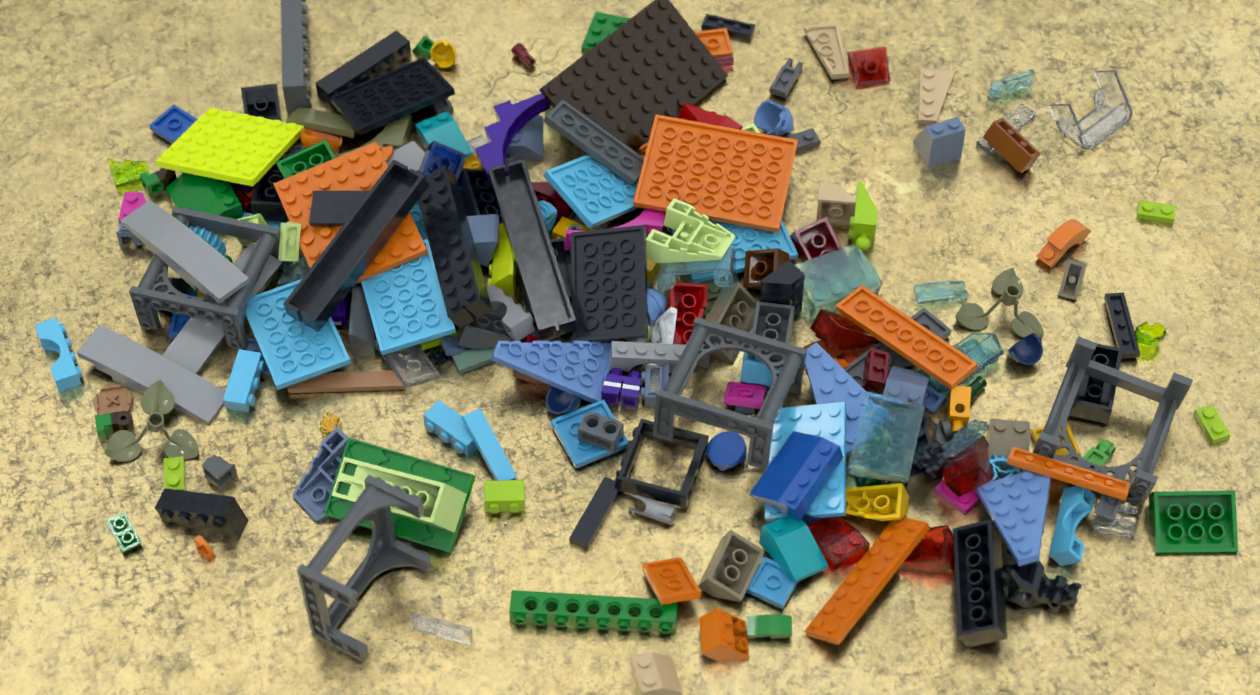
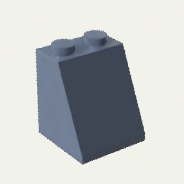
(941, 142)
(485, 235)
(907, 385)

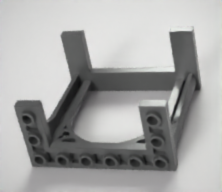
(231, 315)
(698, 352)
(1168, 398)
(382, 555)

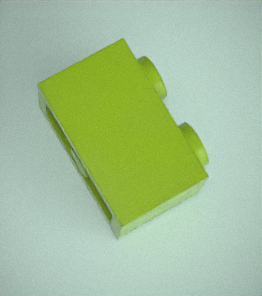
(504, 496)

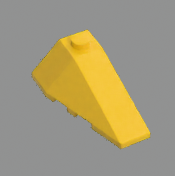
(878, 502)

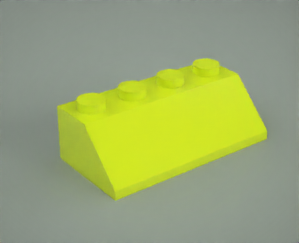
(504, 266)

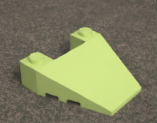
(693, 240)

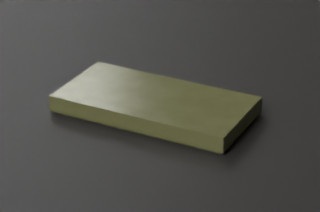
(321, 121)

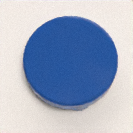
(726, 450)

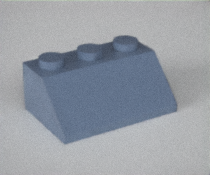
(528, 141)

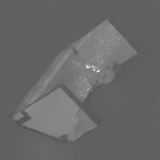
(1110, 113)

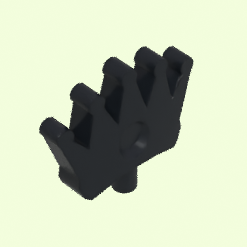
(438, 357)

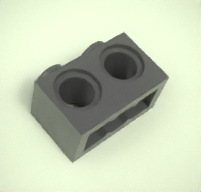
(598, 435)

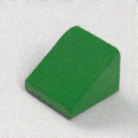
(423, 47)

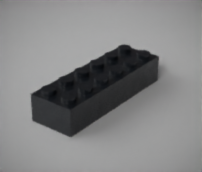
(978, 585)

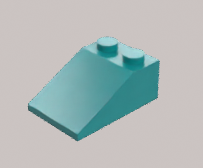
(443, 130)
(792, 547)

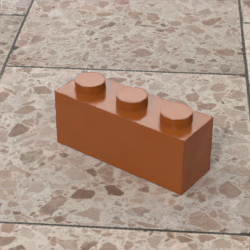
(1011, 145)

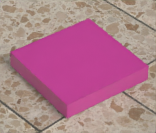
(744, 395)

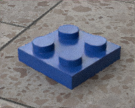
(172, 123)

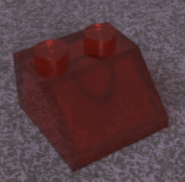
(869, 66)

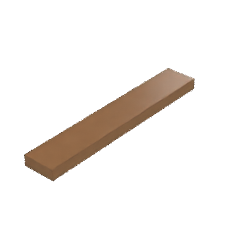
(349, 382)

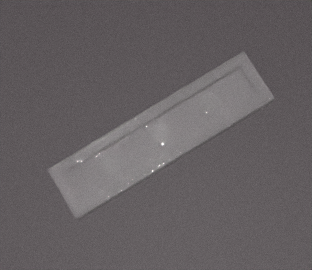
(1017, 119)

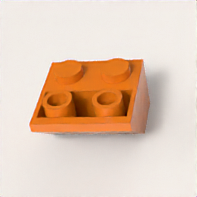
(723, 636)

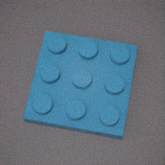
(567, 431)

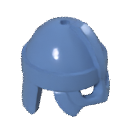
(773, 118)
(656, 305)

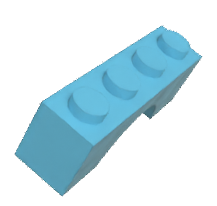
(63, 370)
(1074, 505)

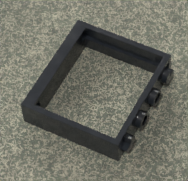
(662, 494)

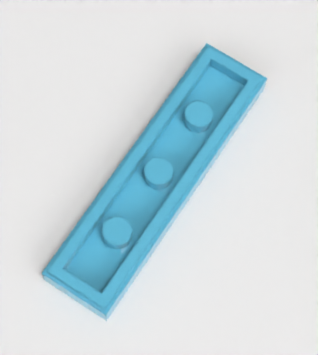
(489, 446)

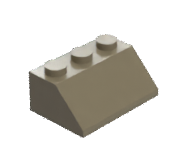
(731, 567)

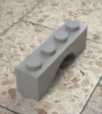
(516, 321)
(629, 354)

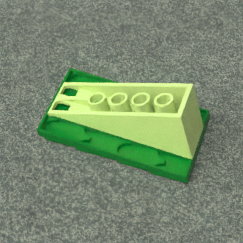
(439, 487)

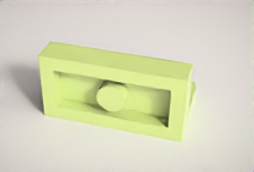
(289, 241)

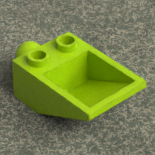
(863, 221)

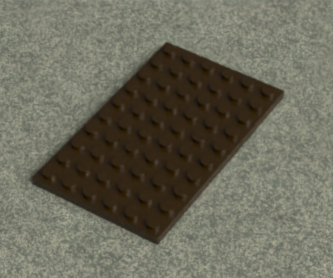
(638, 73)

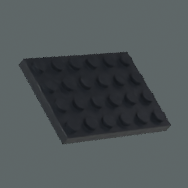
(392, 96)
(609, 284)

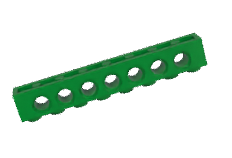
(584, 604)

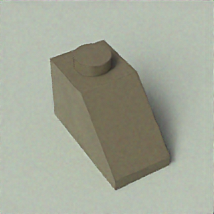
(1072, 278)

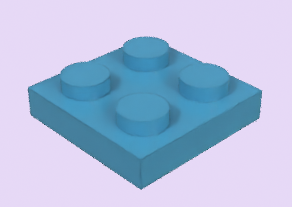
(771, 583)

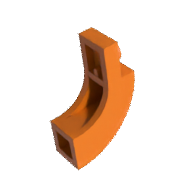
(1061, 240)

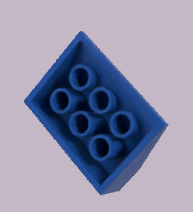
(798, 474)

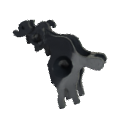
(928, 451)
(1031, 587)

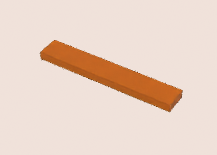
(1069, 473)

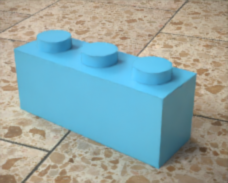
(244, 381)
(449, 427)

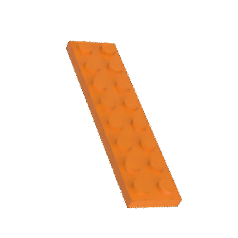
(906, 337)
(866, 580)

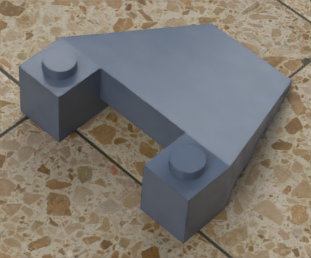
(317, 484)

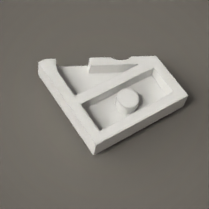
(664, 327)

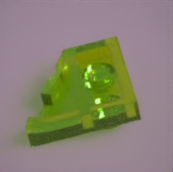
(127, 172)

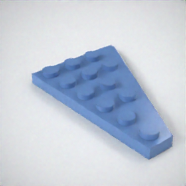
(571, 367)
(833, 385)
(1018, 511)

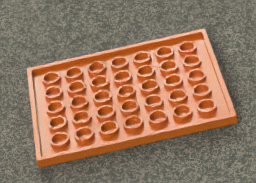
(718, 170)
(349, 172)

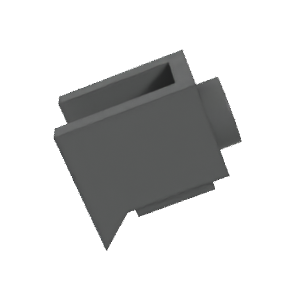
(219, 471)

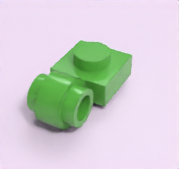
(1100, 454)

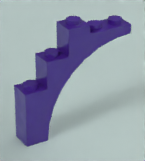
(510, 121)

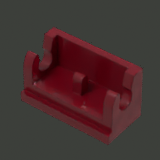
(875, 370)

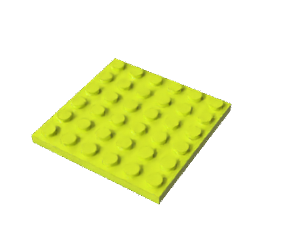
(230, 146)

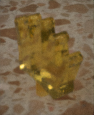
(329, 423)

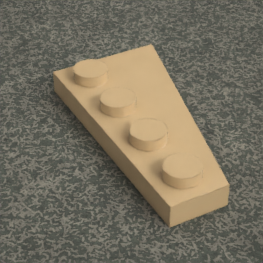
(829, 47)
(932, 93)

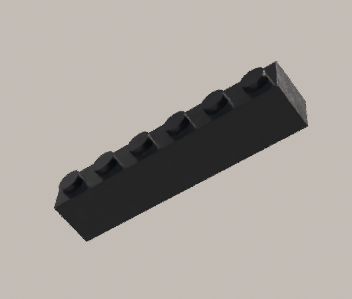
(364, 66)

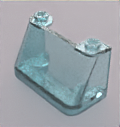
(723, 271)

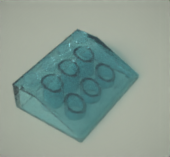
(835, 277)
(885, 438)

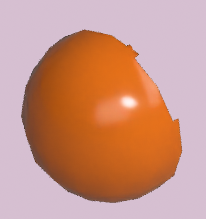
(312, 137)

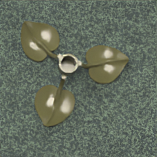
(1010, 288)
(155, 402)

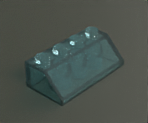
(981, 348)

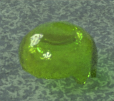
(1150, 335)

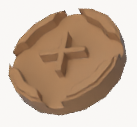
(113, 399)

